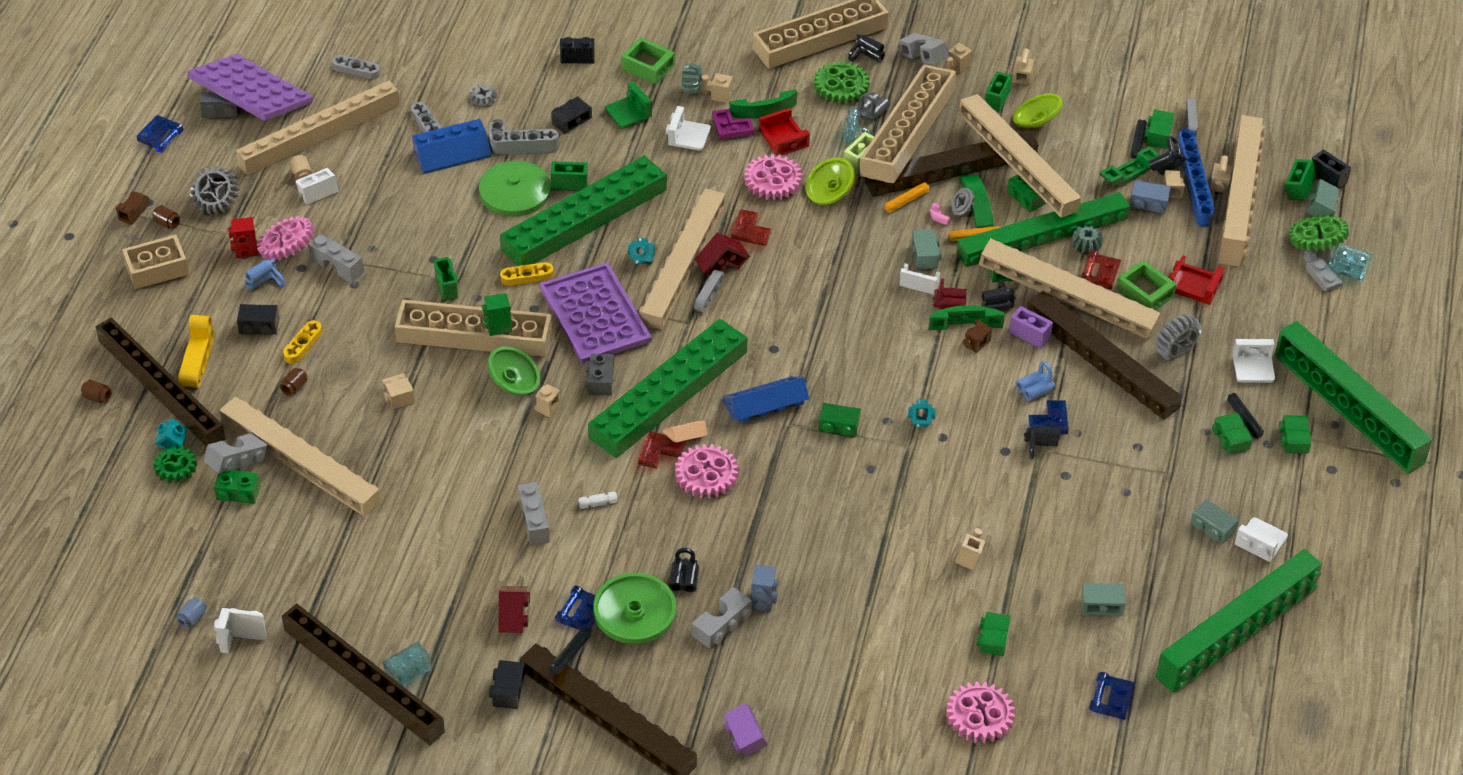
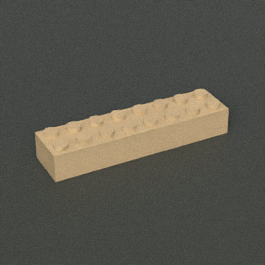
(819, 31)
(463, 328)

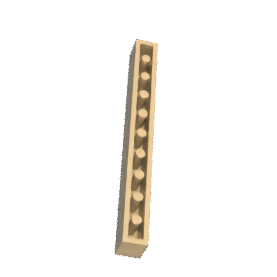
(317, 128)
(1019, 156)
(681, 261)
(1069, 288)
(301, 456)

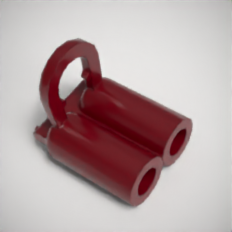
(948, 297)

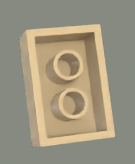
(155, 261)

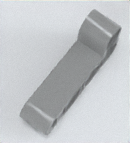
(521, 141)

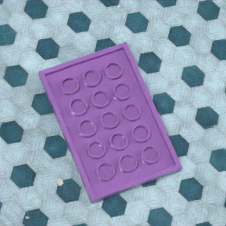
(250, 87)
(595, 312)

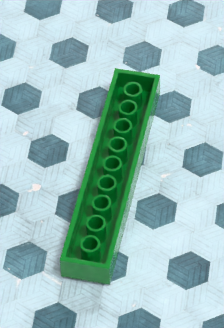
(583, 212)
(667, 388)
(1353, 397)
(1238, 621)

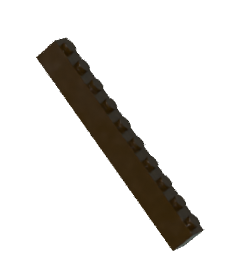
(945, 166)
(1106, 356)
(160, 382)
(363, 674)
(610, 713)

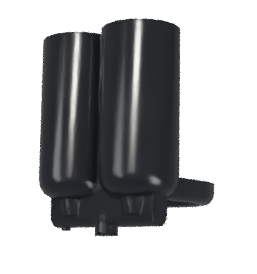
(867, 47)
(1169, 159)
(999, 299)
(1041, 436)
(684, 572)

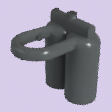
(872, 105)

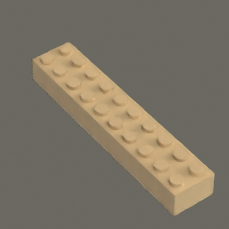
(907, 124)
(1241, 191)

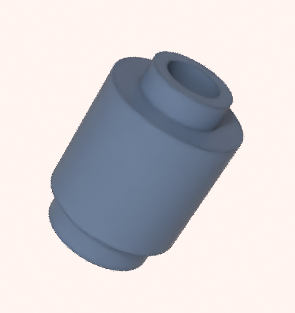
(191, 612)

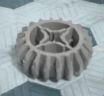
(229, 186)
(1178, 337)

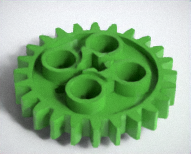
(841, 82)
(1306, 234)

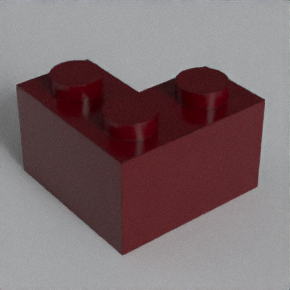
(720, 253)
(512, 609)

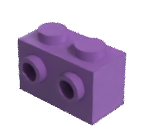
(1030, 327)
(745, 730)

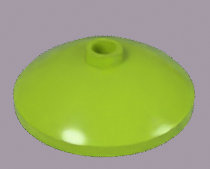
(1038, 111)
(830, 181)

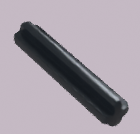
(1138, 138)
(1245, 415)

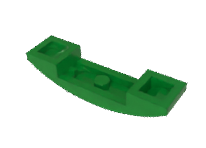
(755, 110)
(1131, 169)
(981, 209)
(965, 315)

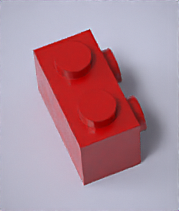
(244, 237)

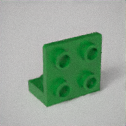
(632, 108)

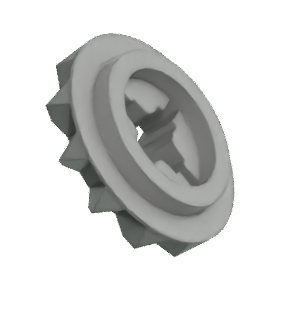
(478, 99)
(957, 202)

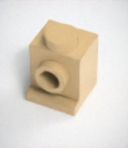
(1173, 179)
(547, 400)

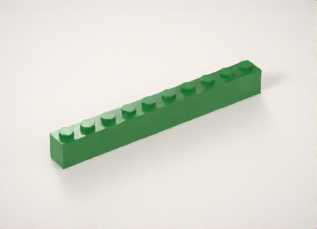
(1046, 227)

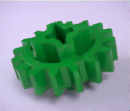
(175, 464)

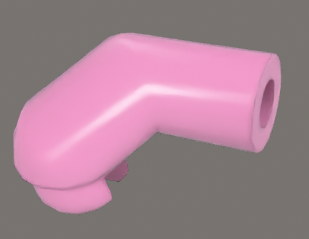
(937, 216)

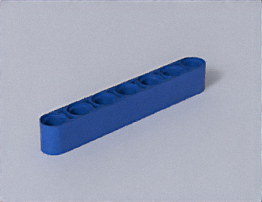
(1196, 179)

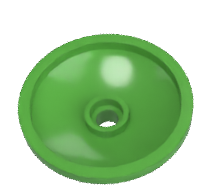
(513, 371)

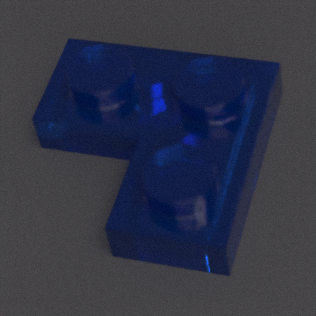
(1056, 416)

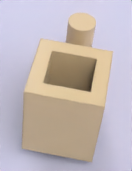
(959, 58)
(1023, 69)
(720, 87)
(1221, 176)
(398, 391)
(970, 550)

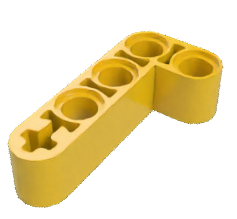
(197, 351)

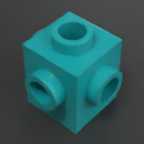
(648, 250)
(921, 421)
(170, 434)

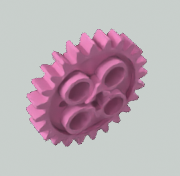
(773, 177)
(285, 238)
(706, 471)
(964, 717)

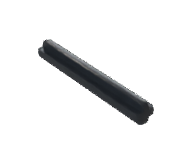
(570, 650)

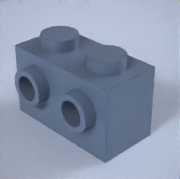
(1150, 197)
(764, 588)

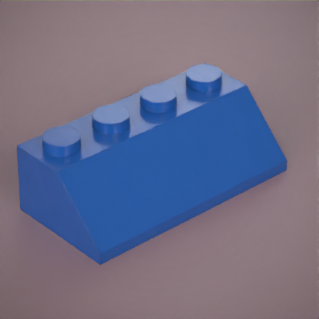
(451, 146)
(766, 398)

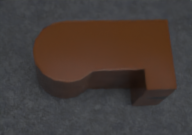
(133, 206)

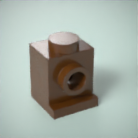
(977, 336)

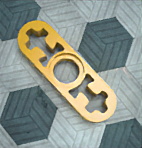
(532, 268)
(302, 349)

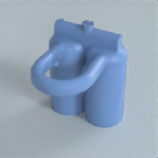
(261, 273)
(1036, 383)

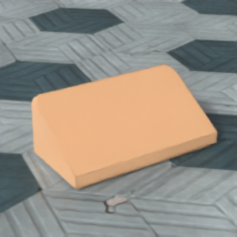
(686, 431)

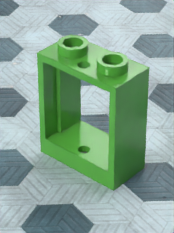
(652, 74)
(1130, 291)

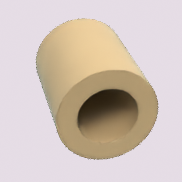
(300, 167)

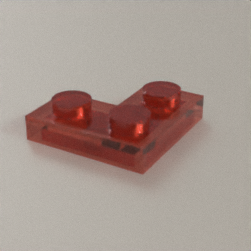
(747, 231)
(659, 444)

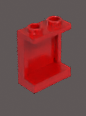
(783, 132)
(1196, 282)

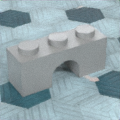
(929, 48)
(348, 264)
(246, 452)
(534, 513)
(712, 629)

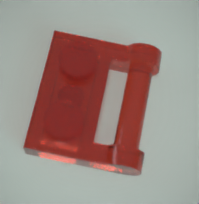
(1106, 273)

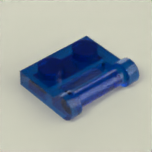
(156, 129)
(585, 612)
(1118, 699)

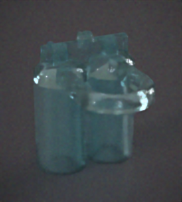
(851, 126)

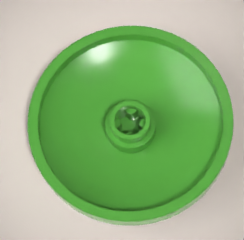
(514, 188)
(634, 608)

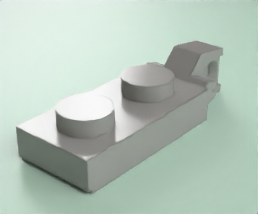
(1321, 271)

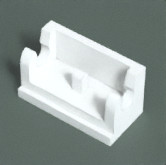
(317, 186)
(918, 280)

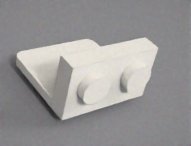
(686, 133)
(1253, 360)
(1260, 538)
(238, 624)

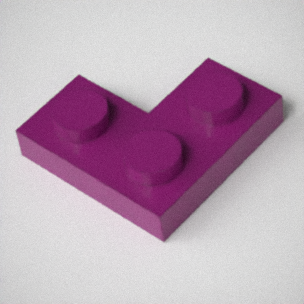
(730, 128)

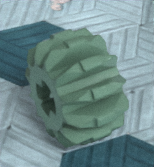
(691, 78)
(1087, 239)

